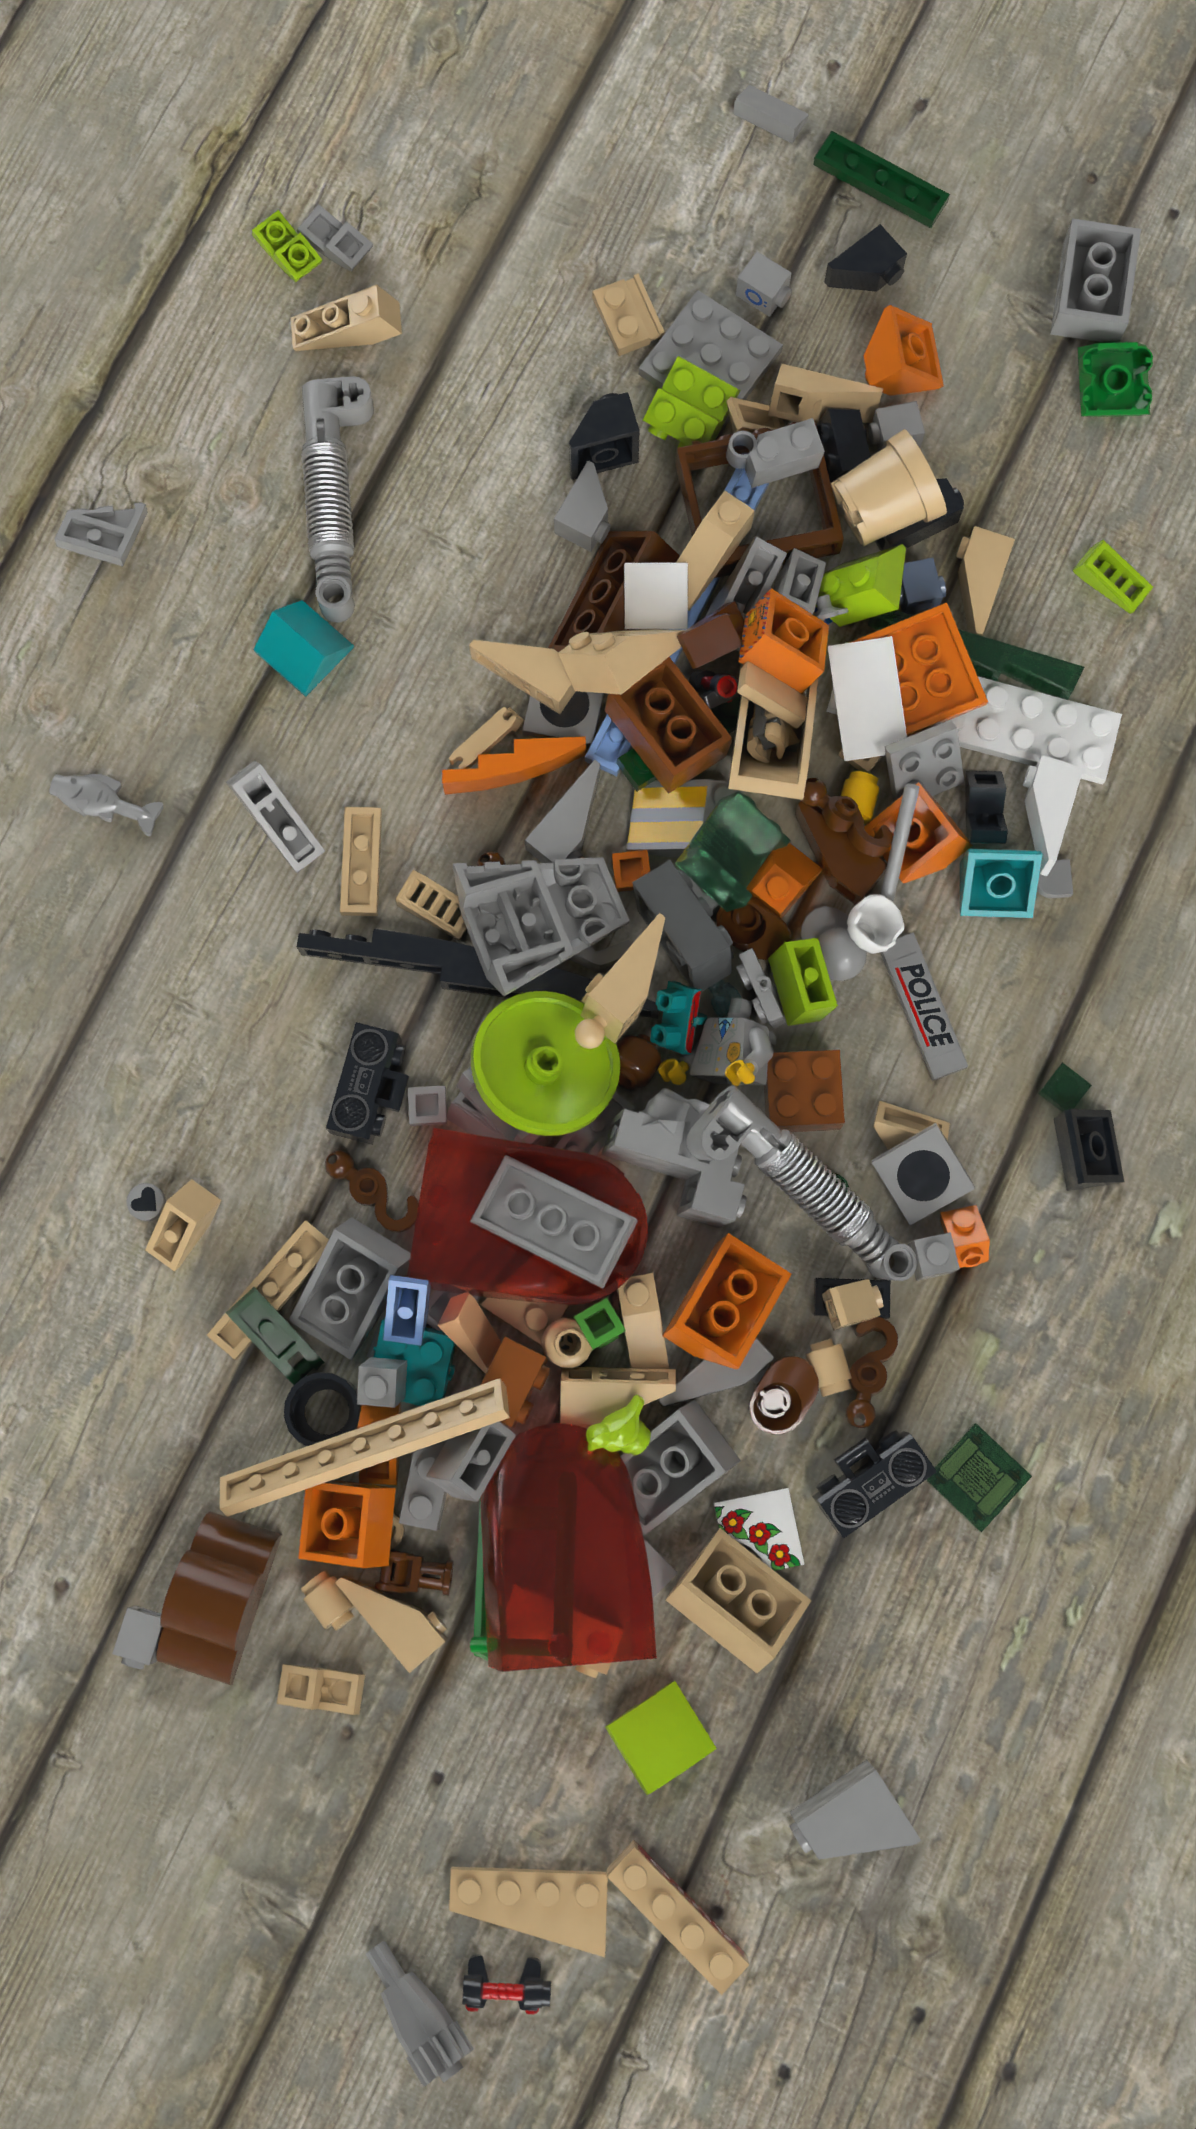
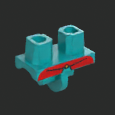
(679, 1017)

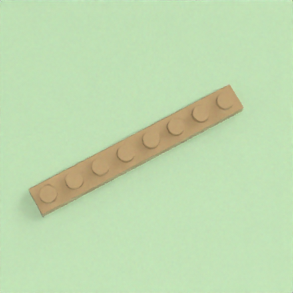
(364, 1447)

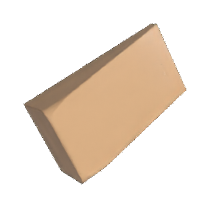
(470, 1330)

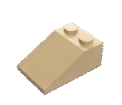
(616, 658)

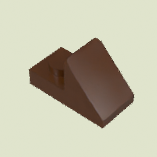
(713, 635)

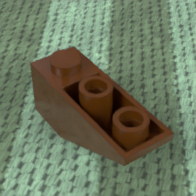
(842, 864)

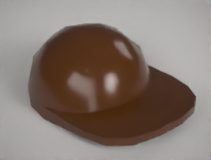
(755, 928)
(783, 1395)

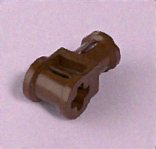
(410, 1574)

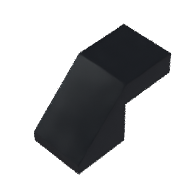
(985, 806)

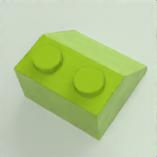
(865, 585)

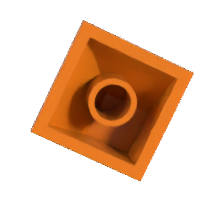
(902, 354)
(932, 839)
(783, 879)

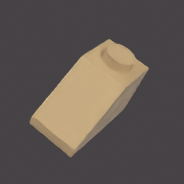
(182, 1224)
(852, 1303)

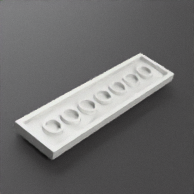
(1031, 724)

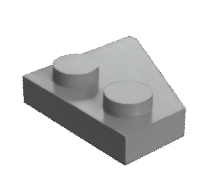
(101, 532)

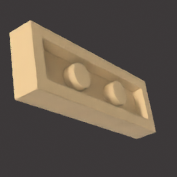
(361, 861)

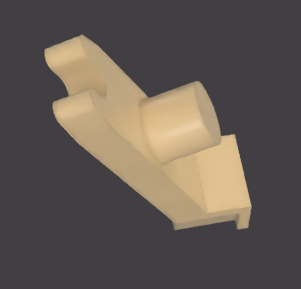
(486, 737)

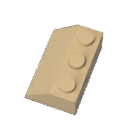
(739, 1601)

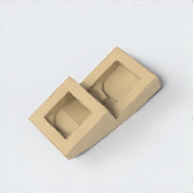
(321, 1689)

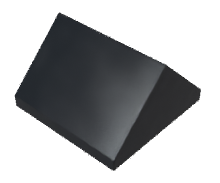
(1088, 1148)

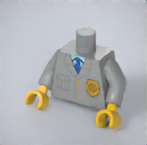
(727, 1052)

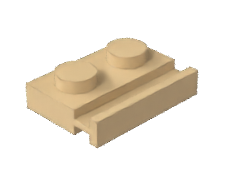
(628, 314)

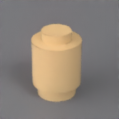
(830, 1367)
(328, 1601)

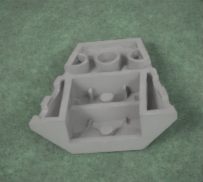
(535, 914)

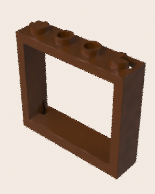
(713, 453)

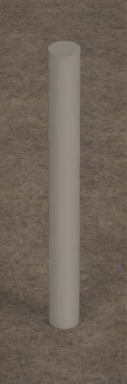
(899, 841)

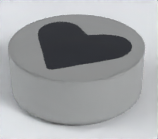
(146, 1202)

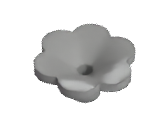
(826, 610)

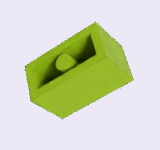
(802, 981)

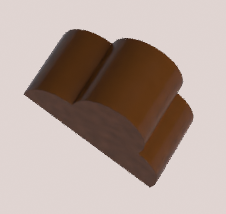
(216, 1597)

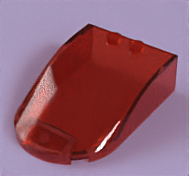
(470, 1259)
(564, 1556)

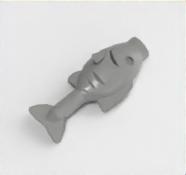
(98, 796)

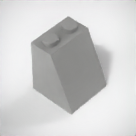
(852, 1817)

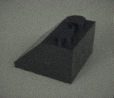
(606, 436)

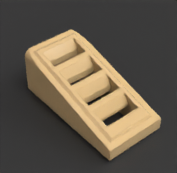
(430, 887)

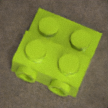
(689, 405)

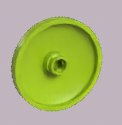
(537, 1071)

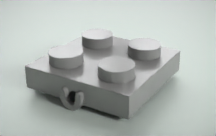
(754, 977)

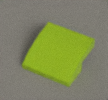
(660, 1737)

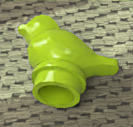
(621, 1430)

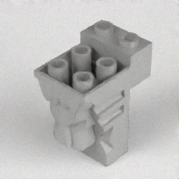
(659, 1143)

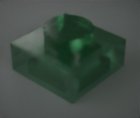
(1064, 1088)

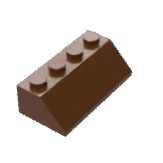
(601, 596)

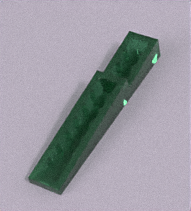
(995, 658)

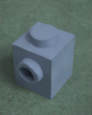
(921, 587)

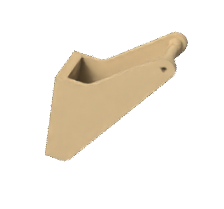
(778, 777)

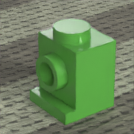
(600, 1324)

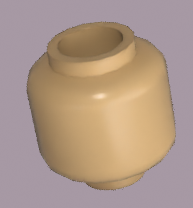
(578, 1348)

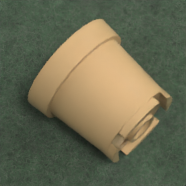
(889, 491)

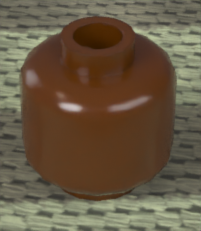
(637, 1061)

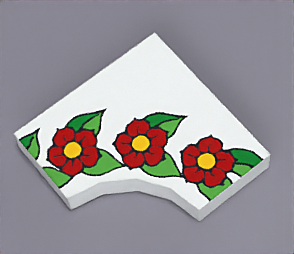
(765, 1525)

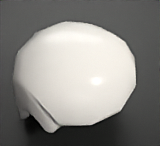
(875, 923)

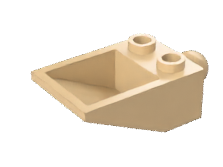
(618, 997)

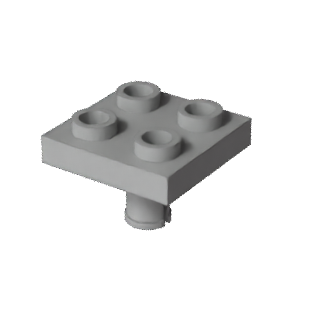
(926, 758)

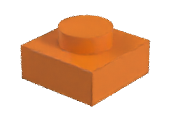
(628, 868)

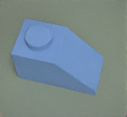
(406, 1310)

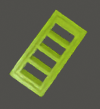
(1106, 586)

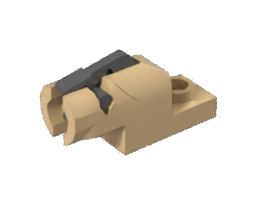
(770, 734)

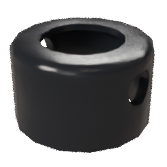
(301, 1393)

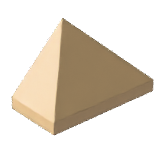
(751, 416)
(899, 1124)

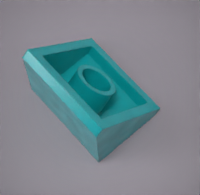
(301, 646)
(999, 883)

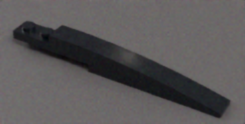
(454, 961)

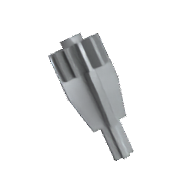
(419, 2020)

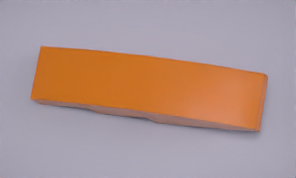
(529, 760)

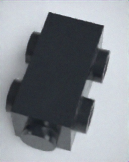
(843, 441)

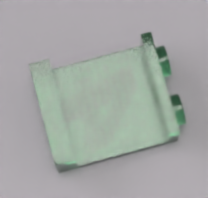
(731, 850)

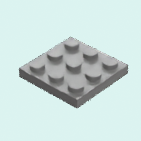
(715, 342)

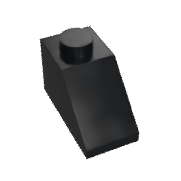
(868, 263)

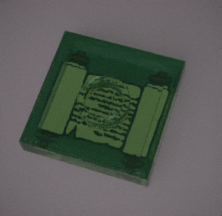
(978, 1477)

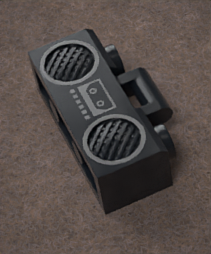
(358, 1096)
(862, 1495)

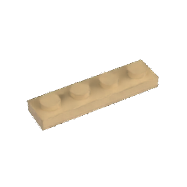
(276, 1283)

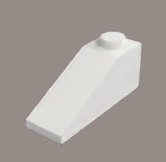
(1049, 804)

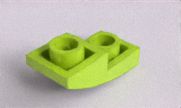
(286, 247)

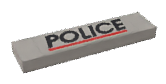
(923, 1008)

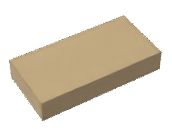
(772, 694)

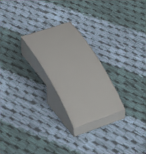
(333, 239)

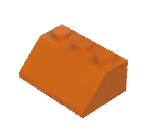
(727, 1303)

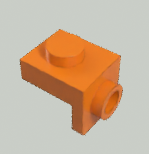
(968, 1235)

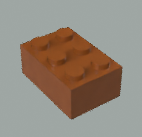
(669, 726)

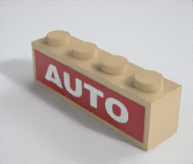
(677, 1917)

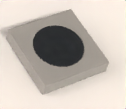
(576, 720)
(923, 1174)

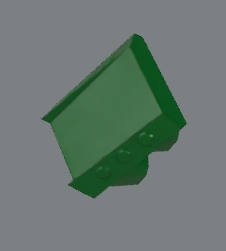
(1114, 379)

